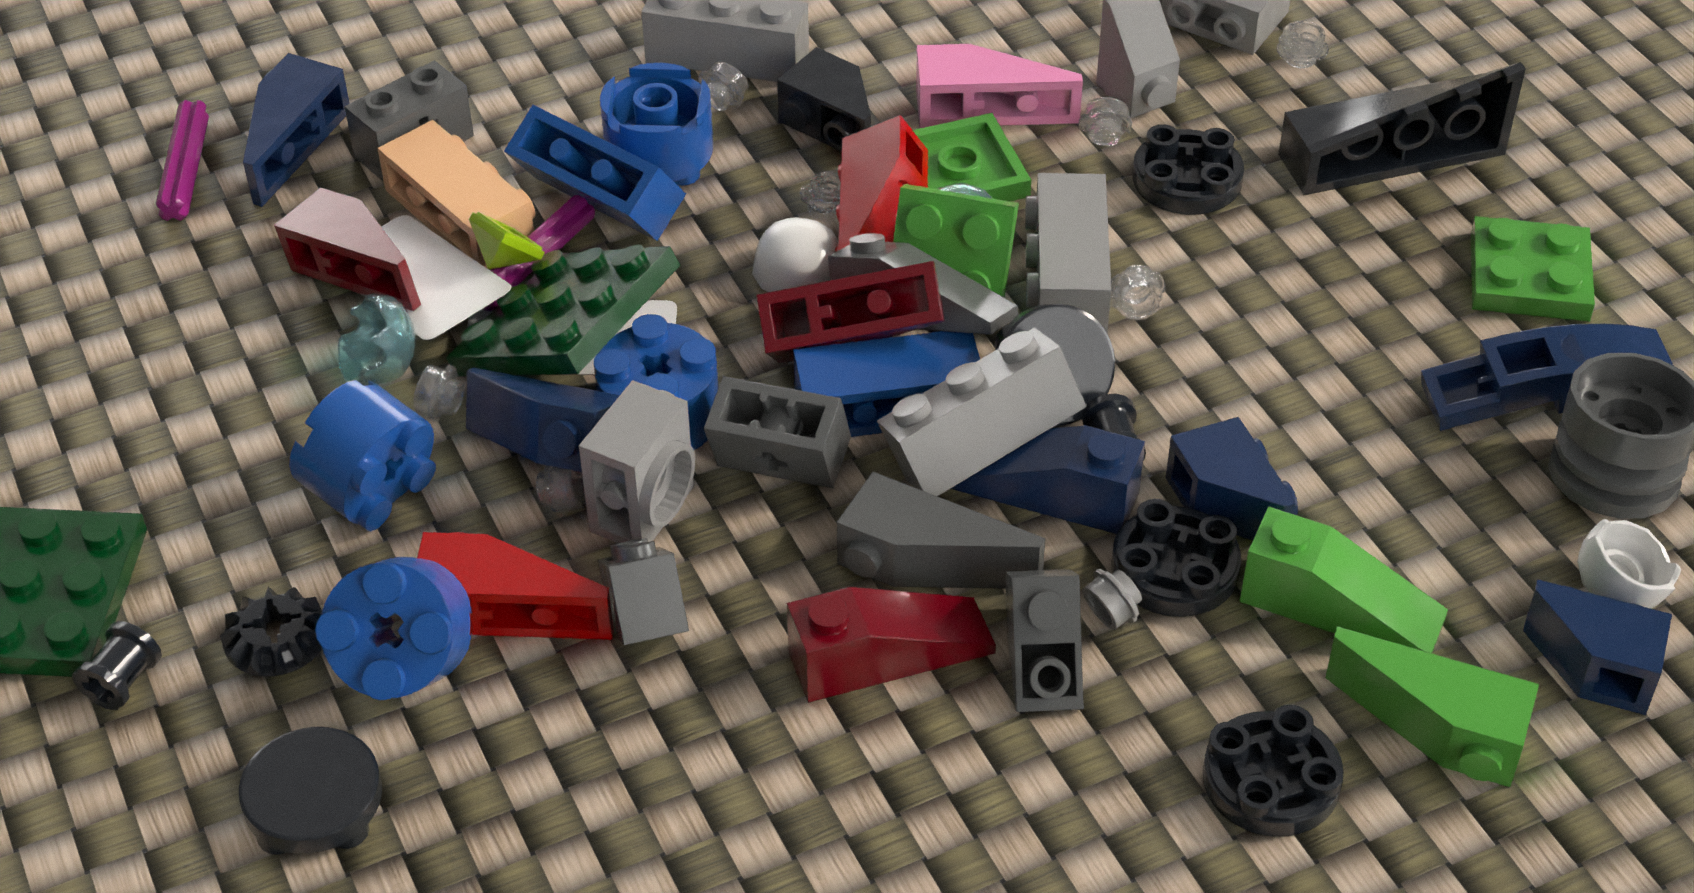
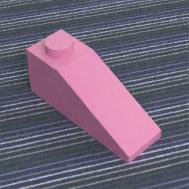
(976, 81)

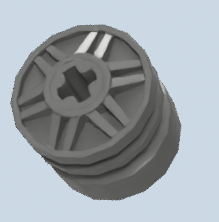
(1624, 435)

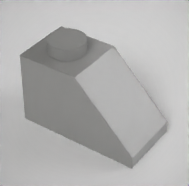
(1137, 55)

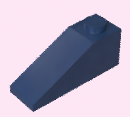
(291, 117)
(533, 415)
(1068, 475)

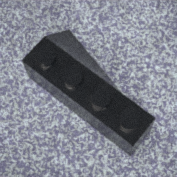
(1401, 131)

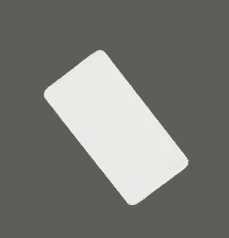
(445, 278)

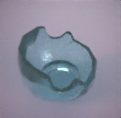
(381, 343)

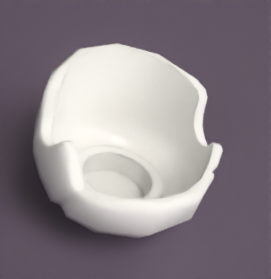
(793, 254)
(1626, 564)

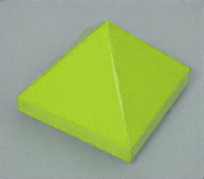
(501, 243)

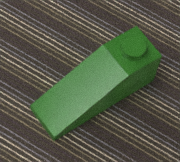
(1331, 583)
(1442, 706)

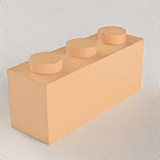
(446, 183)

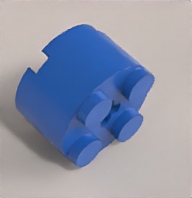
(660, 119)
(664, 359)
(364, 453)
(359, 622)

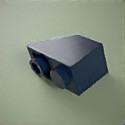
(1227, 475)
(1599, 644)

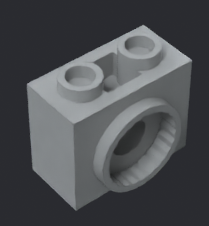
(1228, 22)
(637, 464)

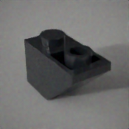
(823, 98)

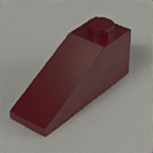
(345, 246)
(850, 309)
(879, 636)

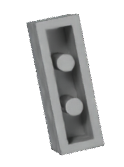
(751, 35)
(1069, 243)
(981, 412)

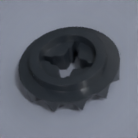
(250, 647)

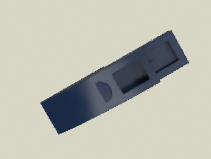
(1526, 369)

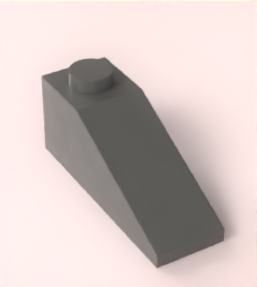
(965, 303)
(929, 541)

